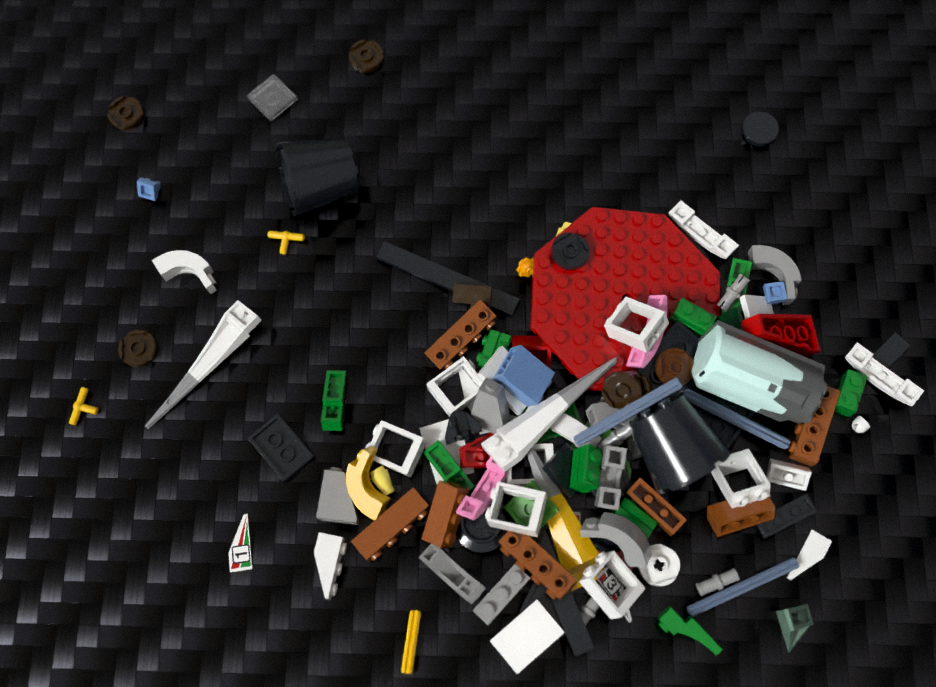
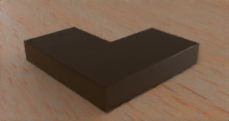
(472, 294)

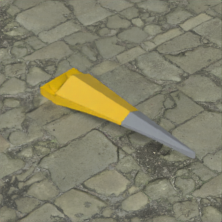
(572, 550)

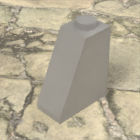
(491, 406)
(334, 500)

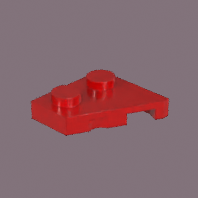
(473, 455)

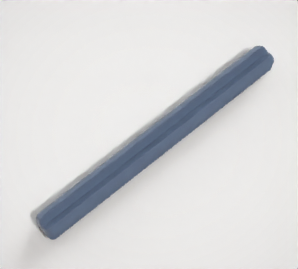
(627, 412)
(737, 419)
(742, 587)

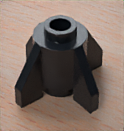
(461, 427)

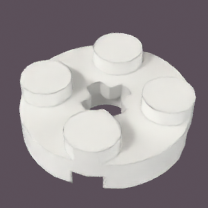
(669, 570)

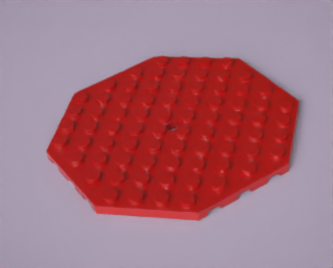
(627, 256)

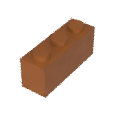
(655, 506)
(442, 518)
(728, 520)

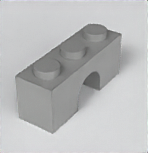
(609, 487)
(501, 594)

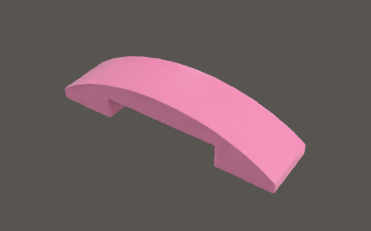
(637, 357)
(480, 498)

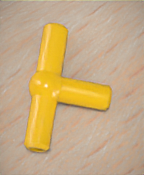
(285, 236)
(79, 406)

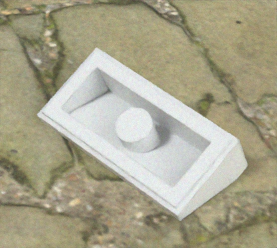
(788, 474)

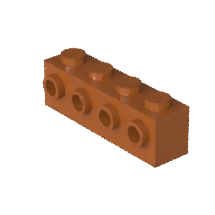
(460, 335)
(811, 436)
(390, 525)
(538, 563)

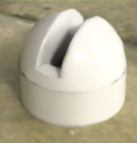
(860, 425)

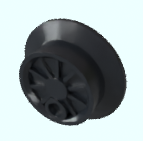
(477, 533)

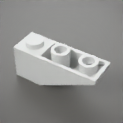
(328, 557)

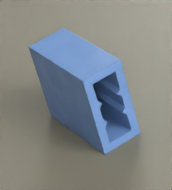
(524, 376)

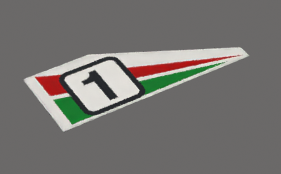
(240, 550)

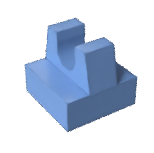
(148, 189)
(775, 293)

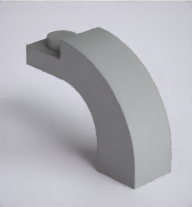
(779, 264)
(600, 411)
(623, 533)
(452, 573)

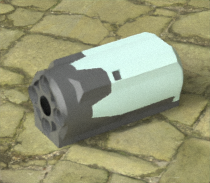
(758, 374)

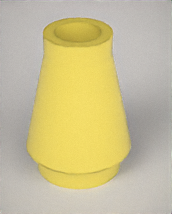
(382, 480)

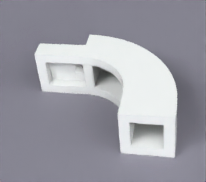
(183, 261)

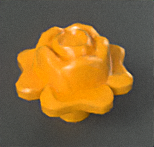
(525, 267)

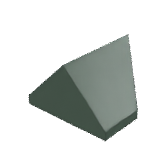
(794, 623)

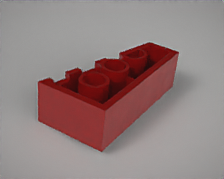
(785, 330)

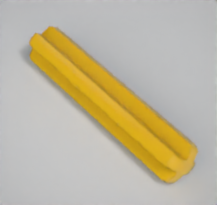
(411, 642)

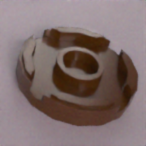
(674, 364)

